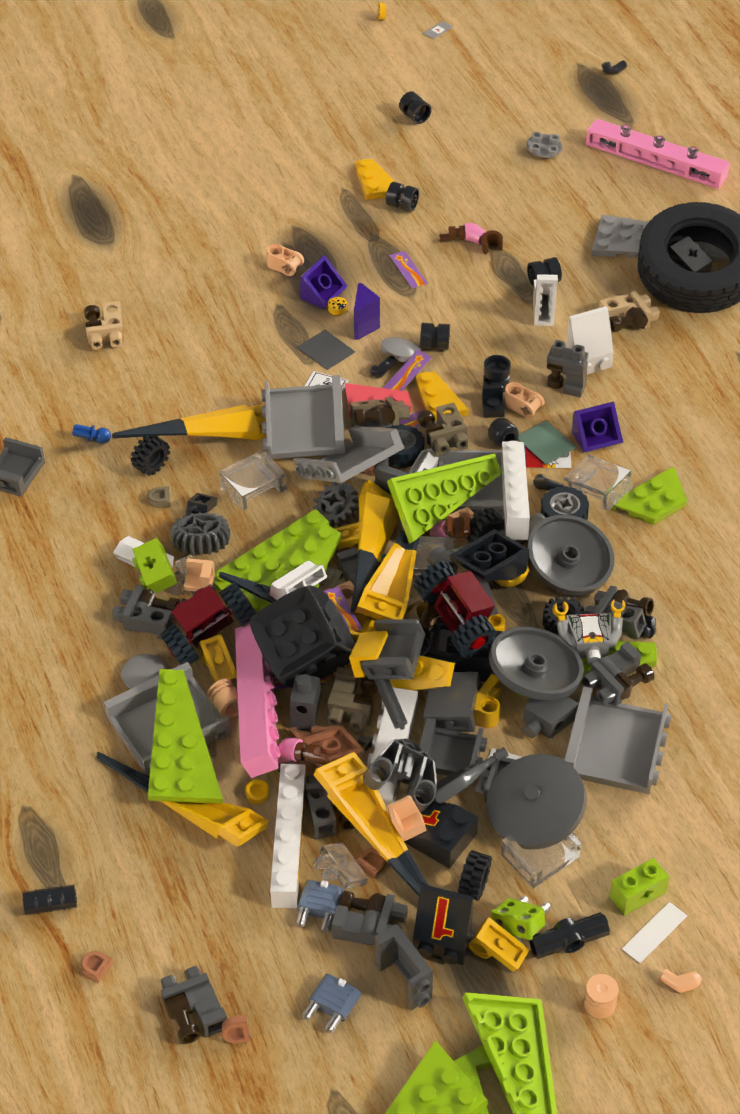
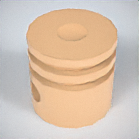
(224, 698)
(601, 996)

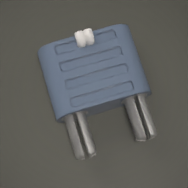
(319, 900)
(333, 998)

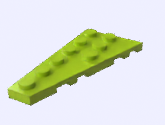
(434, 493)
(517, 1048)

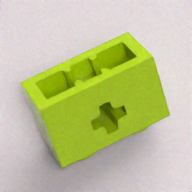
(154, 566)
(639, 886)

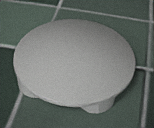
(544, 145)
(399, 347)
(141, 669)

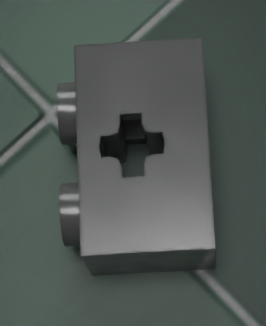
(690, 256)

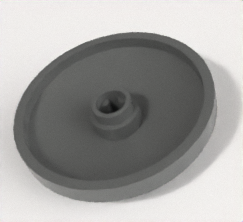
(570, 555)
(536, 663)
(536, 801)

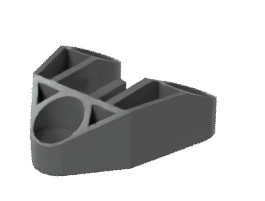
(410, 756)

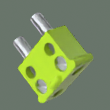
(520, 917)

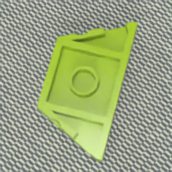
(654, 498)

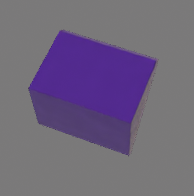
(321, 283)
(366, 312)
(596, 427)

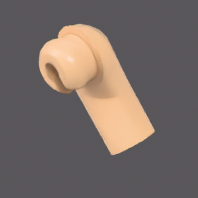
(681, 983)

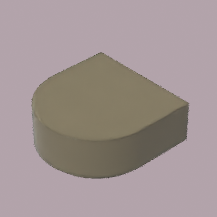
(159, 497)

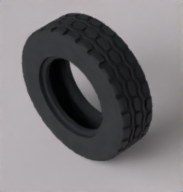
(684, 288)

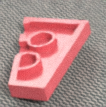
(362, 393)

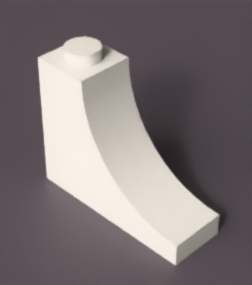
(544, 299)

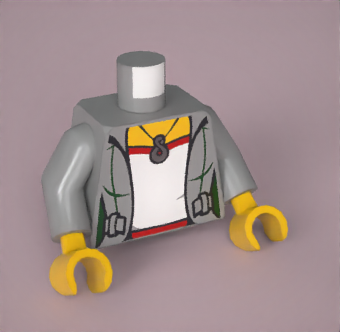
(590, 633)

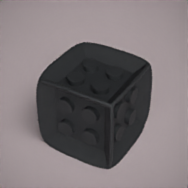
(302, 635)

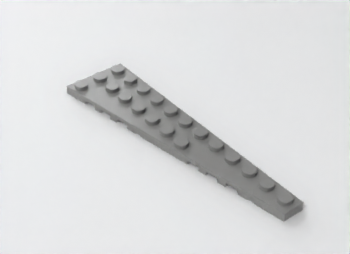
(623, 236)

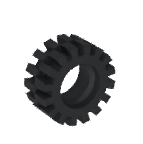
(150, 455)
(485, 522)
(550, 619)
(475, 874)

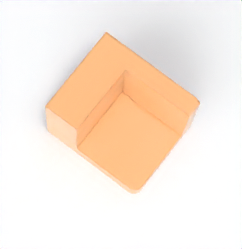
(199, 574)
(406, 818)

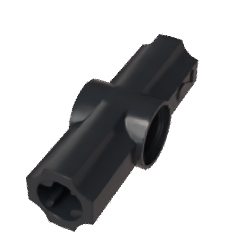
(569, 935)

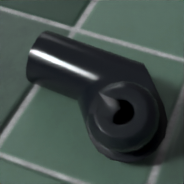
(608, 69)
(379, 371)
(544, 483)
(650, 629)

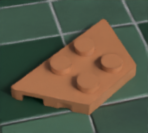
(333, 741)

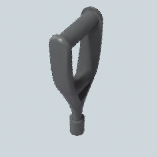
(464, 777)

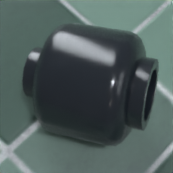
(502, 431)

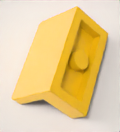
(366, 648)

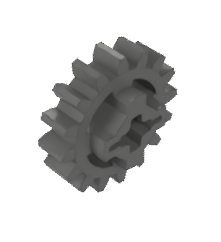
(336, 503)

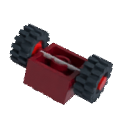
(460, 604)
(203, 618)

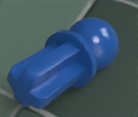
(101, 435)

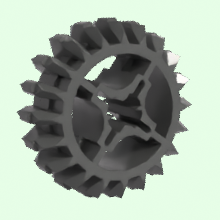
(200, 533)

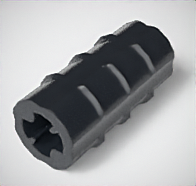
(49, 899)

